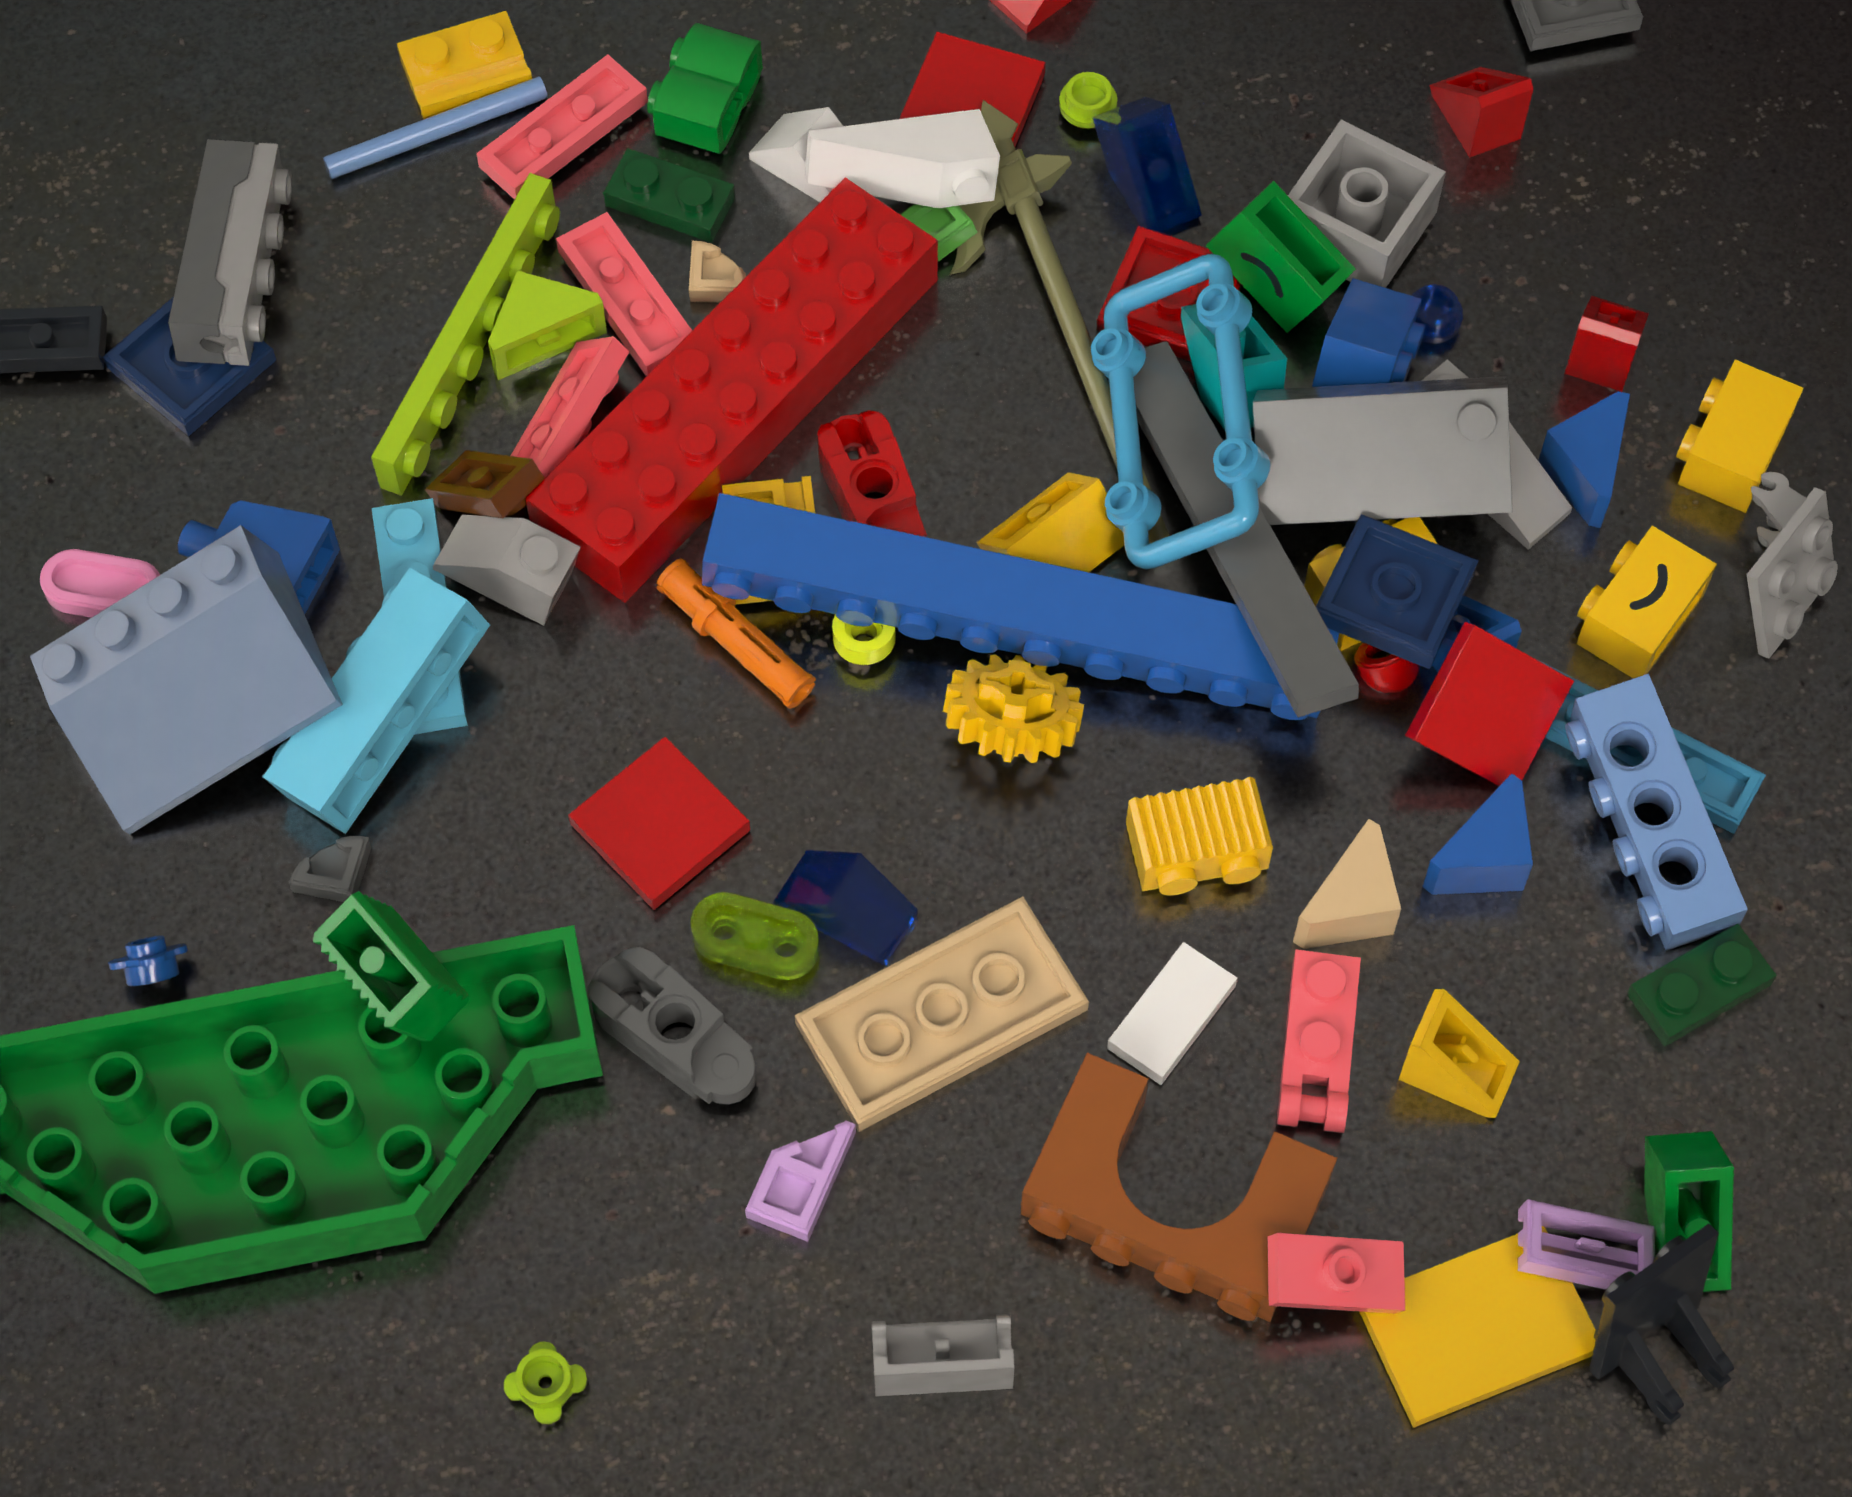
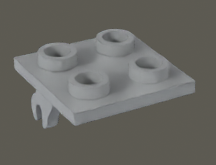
(1794, 565)

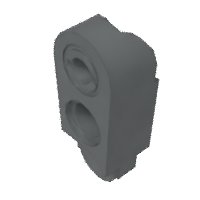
(706, 1062)

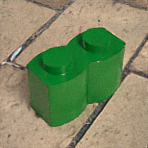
(705, 87)

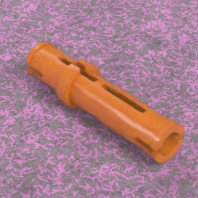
(734, 632)

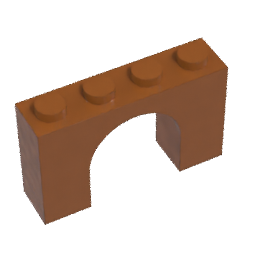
(1080, 1195)

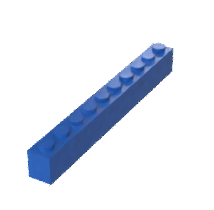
(989, 602)

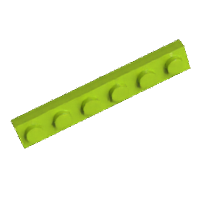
(460, 345)

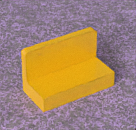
(1060, 526)

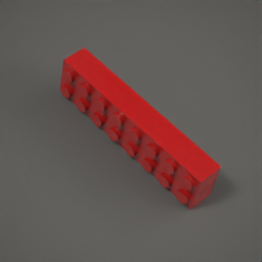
(735, 387)

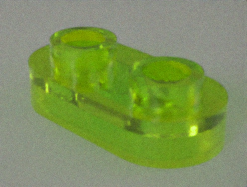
(758, 933)

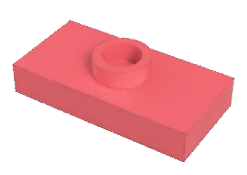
(1336, 1273)

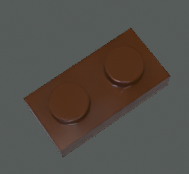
(485, 484)

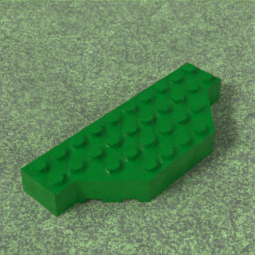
(282, 1113)

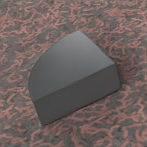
(334, 870)

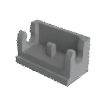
(943, 1356)

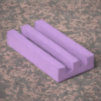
(1584, 1259)

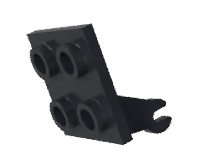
(1657, 1296)

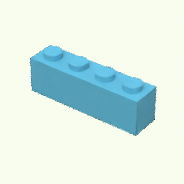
(386, 693)

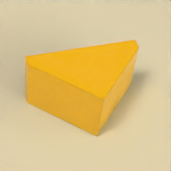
(1458, 1058)

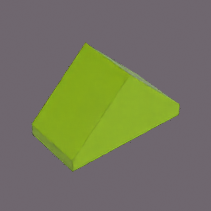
(541, 322)

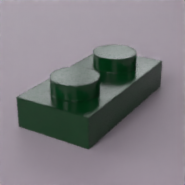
(669, 195)
(1701, 984)

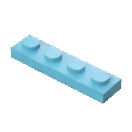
(410, 538)

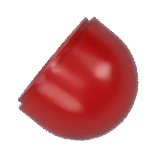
(1385, 674)

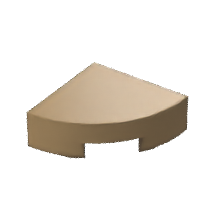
(712, 273)

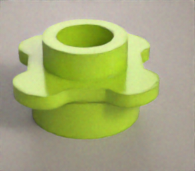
(539, 1363)

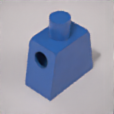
(301, 539)

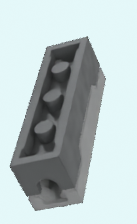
(229, 252)

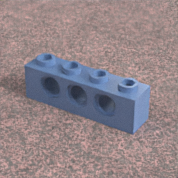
(1635, 717)

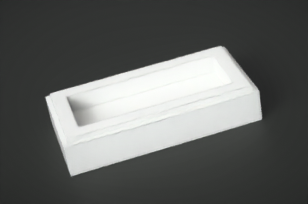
(1172, 1013)

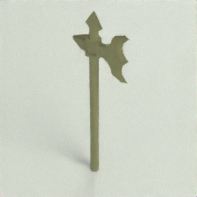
(1019, 188)

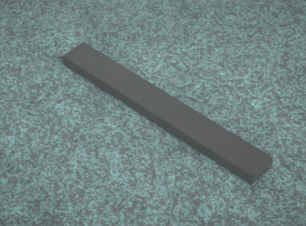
(1252, 564)

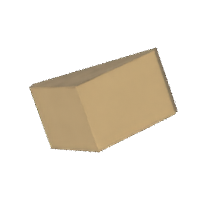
(1355, 898)

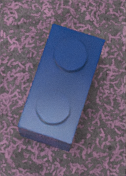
(1370, 337)

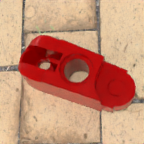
(876, 470)

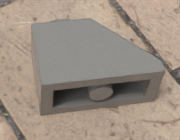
(509, 562)

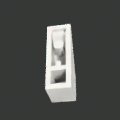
(910, 160)

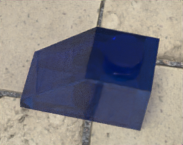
(1148, 163)

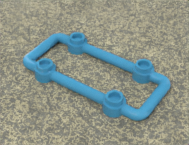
(1236, 460)

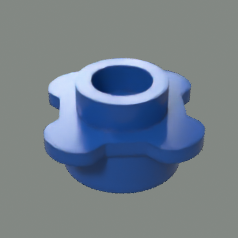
(149, 961)

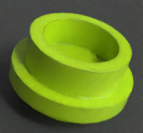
(1086, 97)

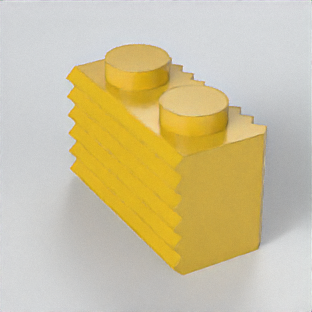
(1199, 836)

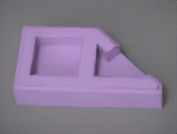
(799, 1181)

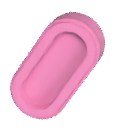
(91, 581)

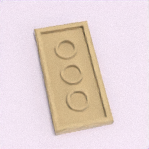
(941, 1013)

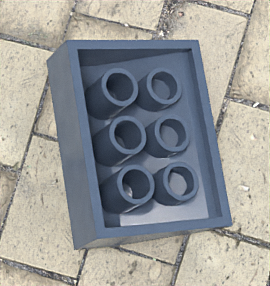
(187, 678)

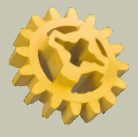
(1013, 708)

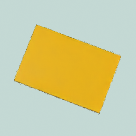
(1478, 1331)

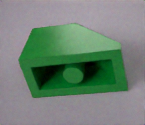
(1686, 1189)

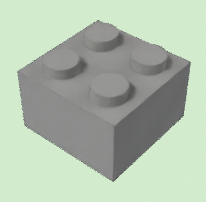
(1369, 200)

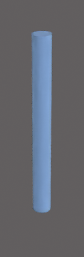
(435, 127)

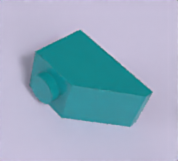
(1262, 362)

